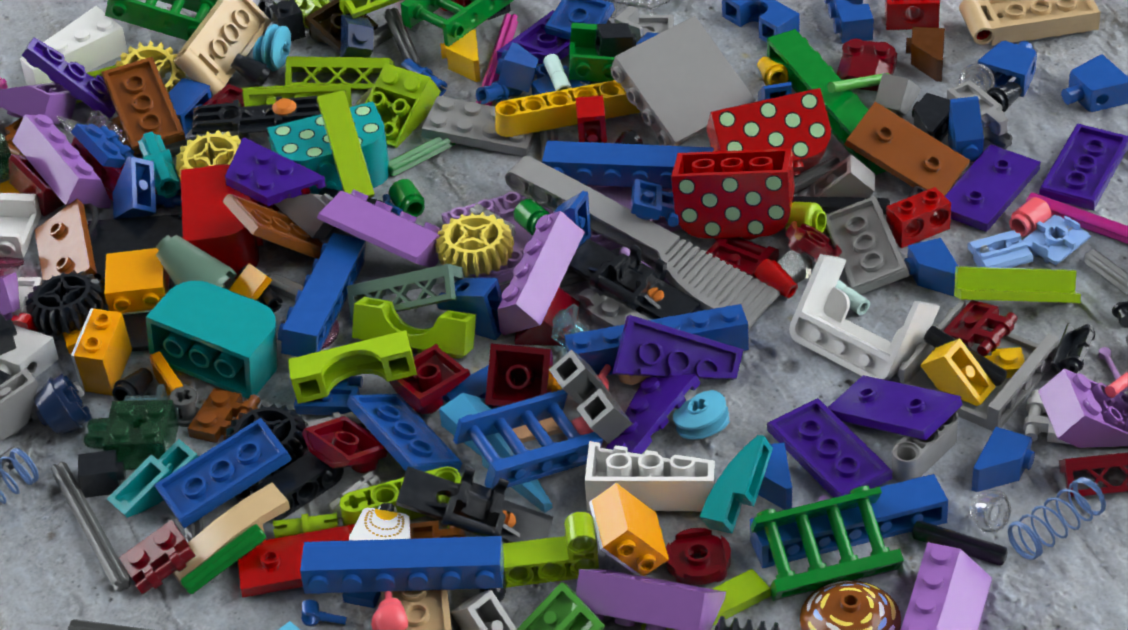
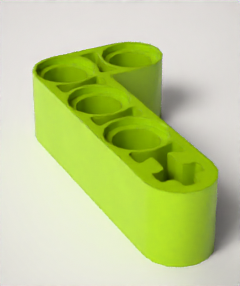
(373, 496)
(553, 557)

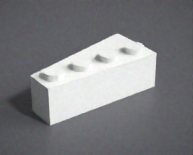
(87, 40)
(654, 480)

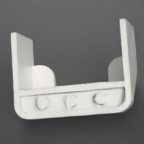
(822, 326)

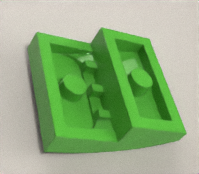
(562, 612)

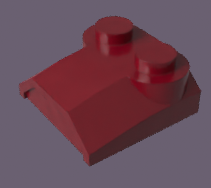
(866, 59)
(435, 377)
(344, 445)

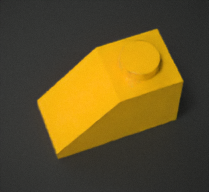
(463, 56)
(958, 372)

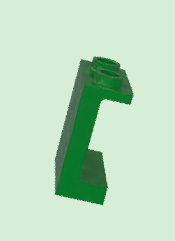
(583, 58)

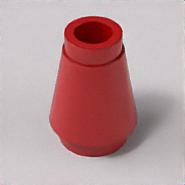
(776, 277)

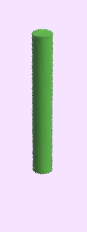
(854, 83)

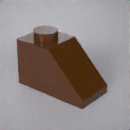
(927, 50)

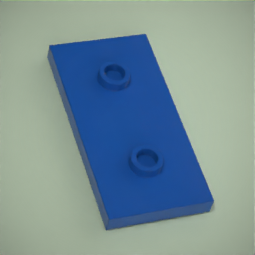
(402, 432)
(222, 472)

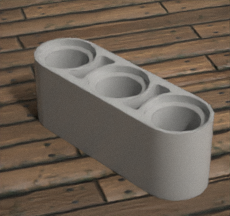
(915, 456)

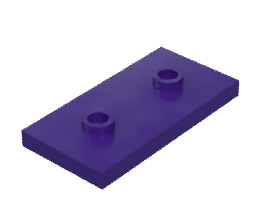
(1084, 166)
(990, 186)
(895, 407)
(828, 449)

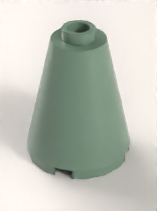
(189, 263)

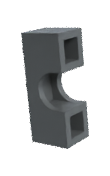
(594, 399)

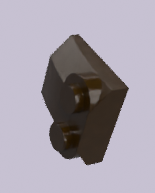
(326, 24)

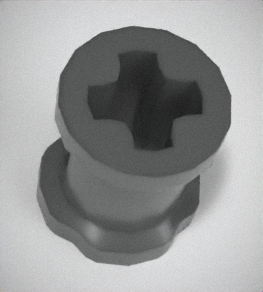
(185, 406)

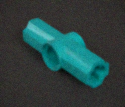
(165, 175)

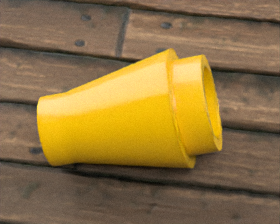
(772, 71)

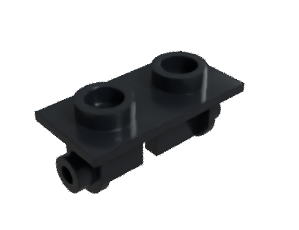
(1073, 348)

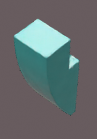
(737, 486)
(138, 490)

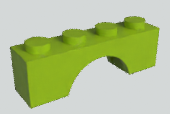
(451, 332)
(319, 372)

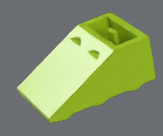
(402, 101)

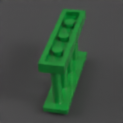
(159, 19)
(458, 25)
(819, 574)

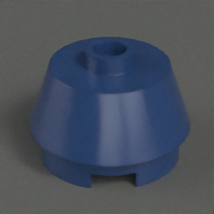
(61, 406)

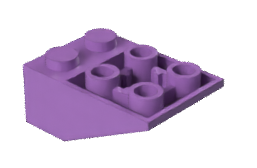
(44, 99)
(1084, 412)

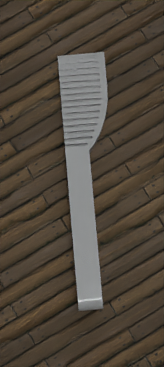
(688, 268)

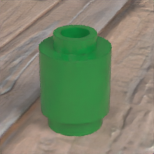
(407, 197)
(528, 213)

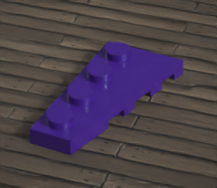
(70, 76)
(666, 351)
(650, 409)

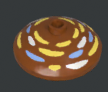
(850, 607)

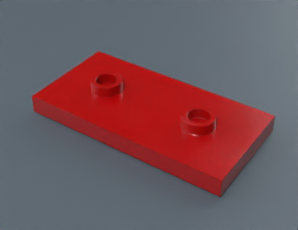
(277, 561)

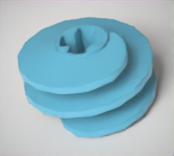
(273, 47)
(702, 415)

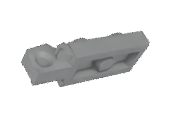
(990, 109)
(605, 310)

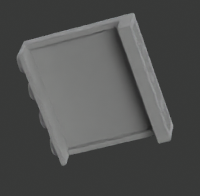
(679, 81)
(1004, 398)

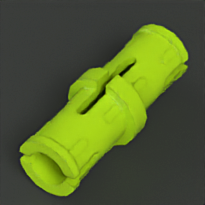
(304, 524)

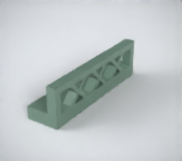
(402, 283)

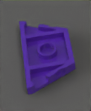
(538, 42)
(268, 175)

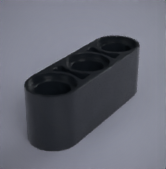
(303, 481)

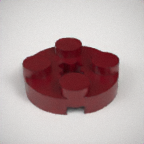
(810, 241)
(698, 571)

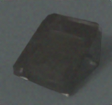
(796, 265)

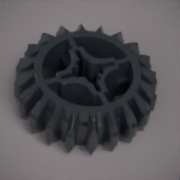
(64, 302)
(283, 423)

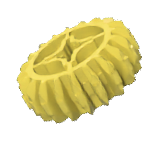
(162, 59)
(207, 151)
(475, 243)

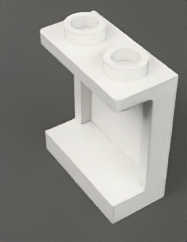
(18, 220)

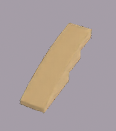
(254, 509)

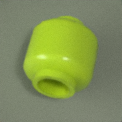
(809, 214)

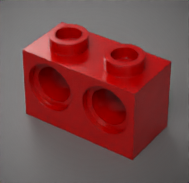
(919, 217)

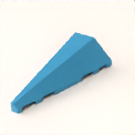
(468, 404)

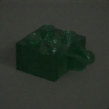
(135, 430)

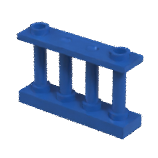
(526, 464)

